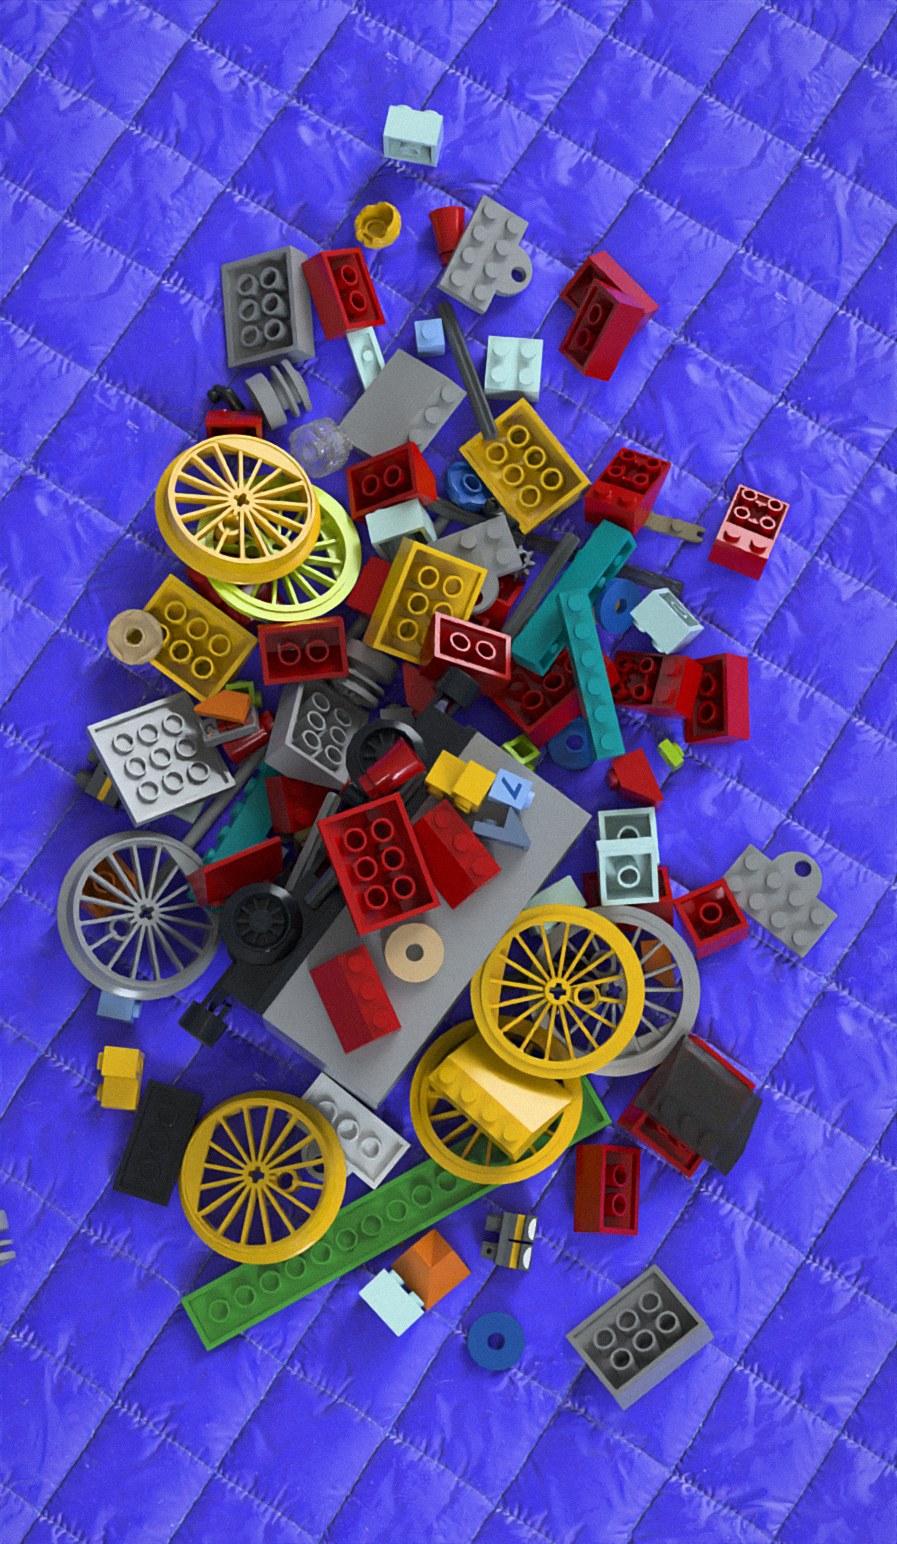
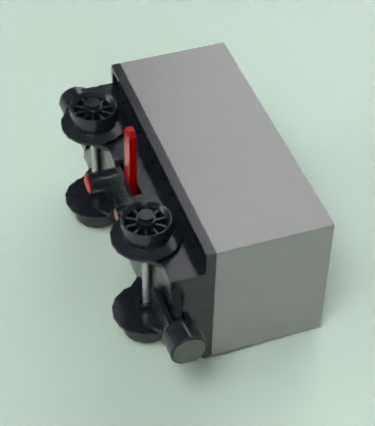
(281, 938)

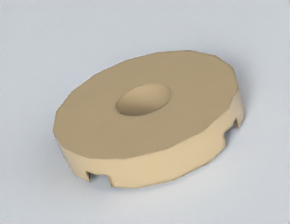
(151, 637)
(418, 935)

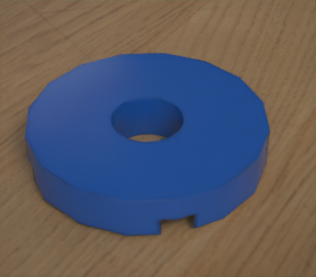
(457, 489)
(605, 601)
(565, 757)
(478, 1341)

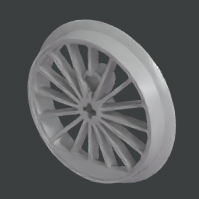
(70, 924)
(652, 1047)

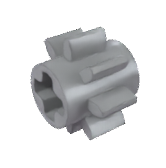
(525, 557)

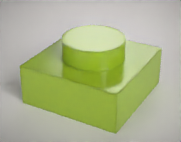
(671, 754)

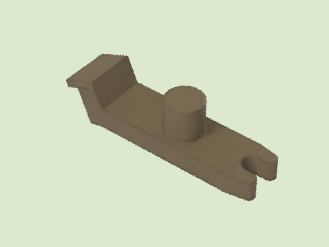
(673, 527)

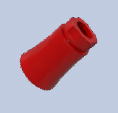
(447, 227)
(243, 747)
(391, 770)

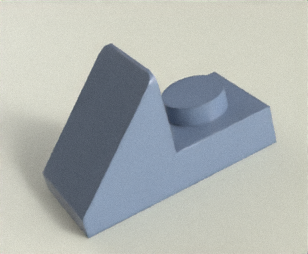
(510, 835)

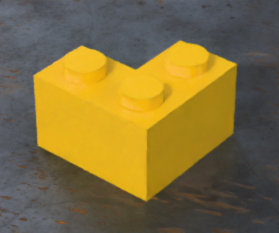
(459, 782)
(122, 1078)

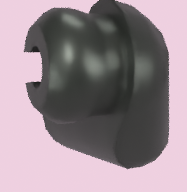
(226, 394)
(492, 510)

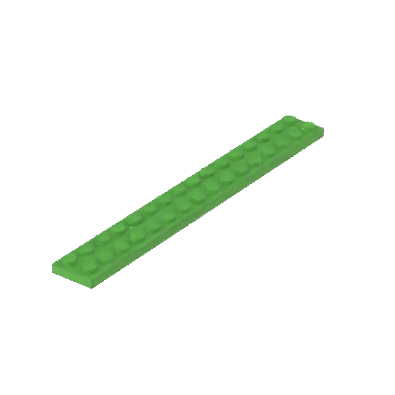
(358, 1235)

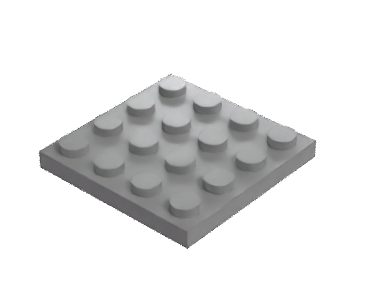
(159, 758)

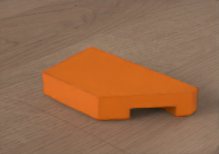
(226, 706)
(656, 960)

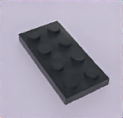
(158, 1143)

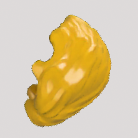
(377, 225)

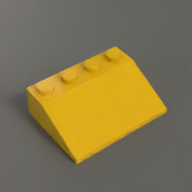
(526, 467)
(415, 588)
(200, 642)
(497, 1097)

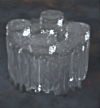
(320, 447)

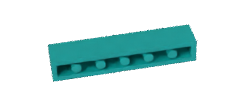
(592, 568)
(589, 675)
(247, 827)

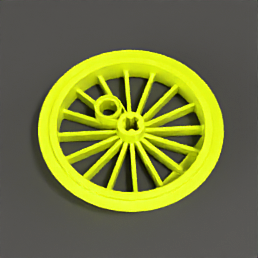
(339, 541)

